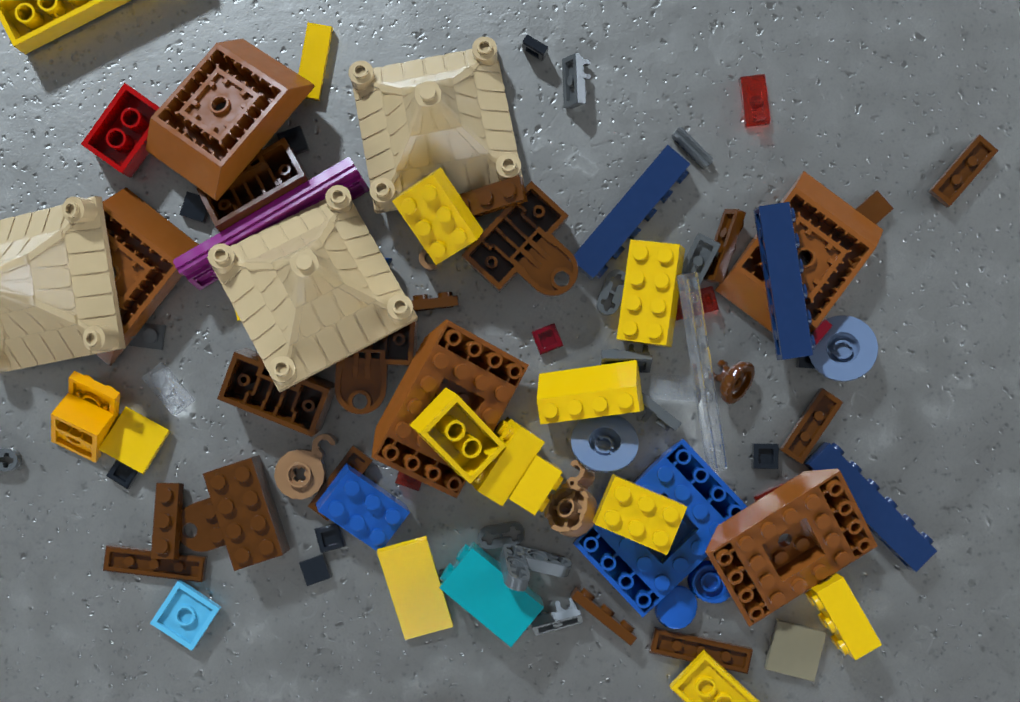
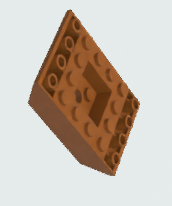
(215, 145)
(143, 257)
(831, 265)
(450, 360)
(822, 538)

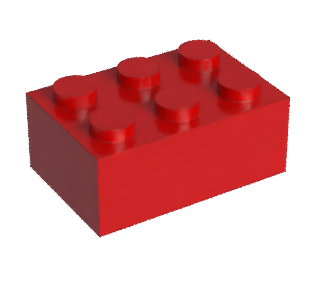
(122, 131)

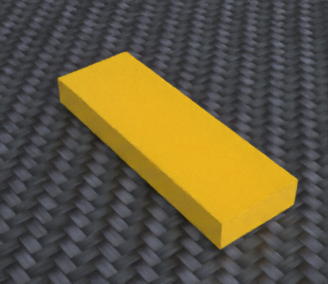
(315, 57)

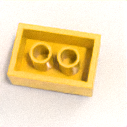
(438, 216)
(458, 435)
(510, 464)
(639, 514)
(843, 617)

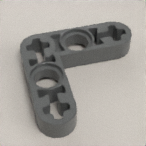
(518, 560)

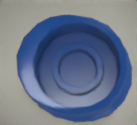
(707, 584)
(677, 608)

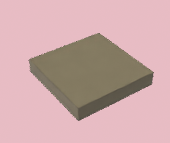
(795, 650)

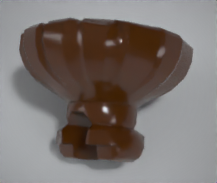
(734, 380)

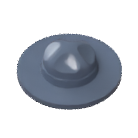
(846, 350)
(604, 443)

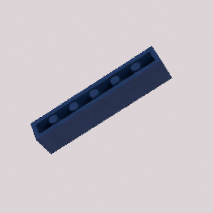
(630, 211)
(783, 281)
(880, 513)

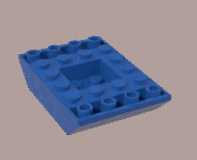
(648, 575)

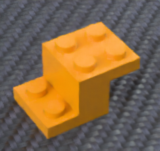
(85, 416)

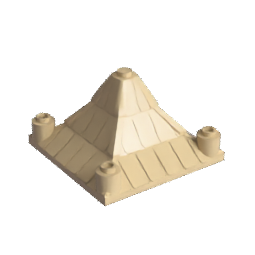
(434, 116)
(57, 286)
(312, 289)

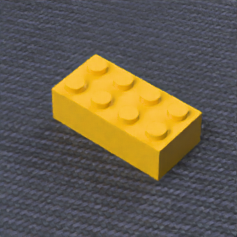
(650, 293)

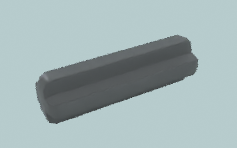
(692, 148)

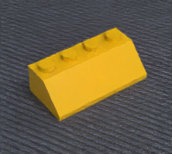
(589, 392)

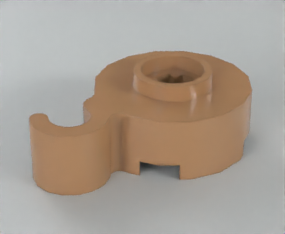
(314, 467)
(573, 506)

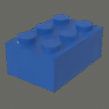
(362, 508)

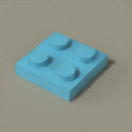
(185, 615)

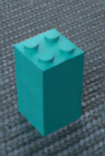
(480, 589)

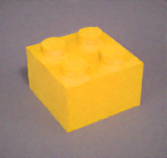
(536, 484)

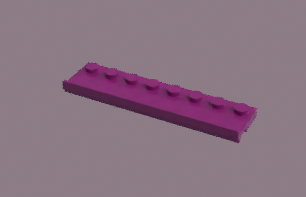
(195, 263)

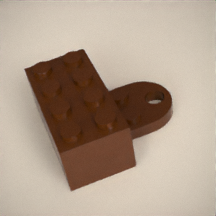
(265, 179)
(524, 245)
(368, 369)
(253, 390)
(237, 515)

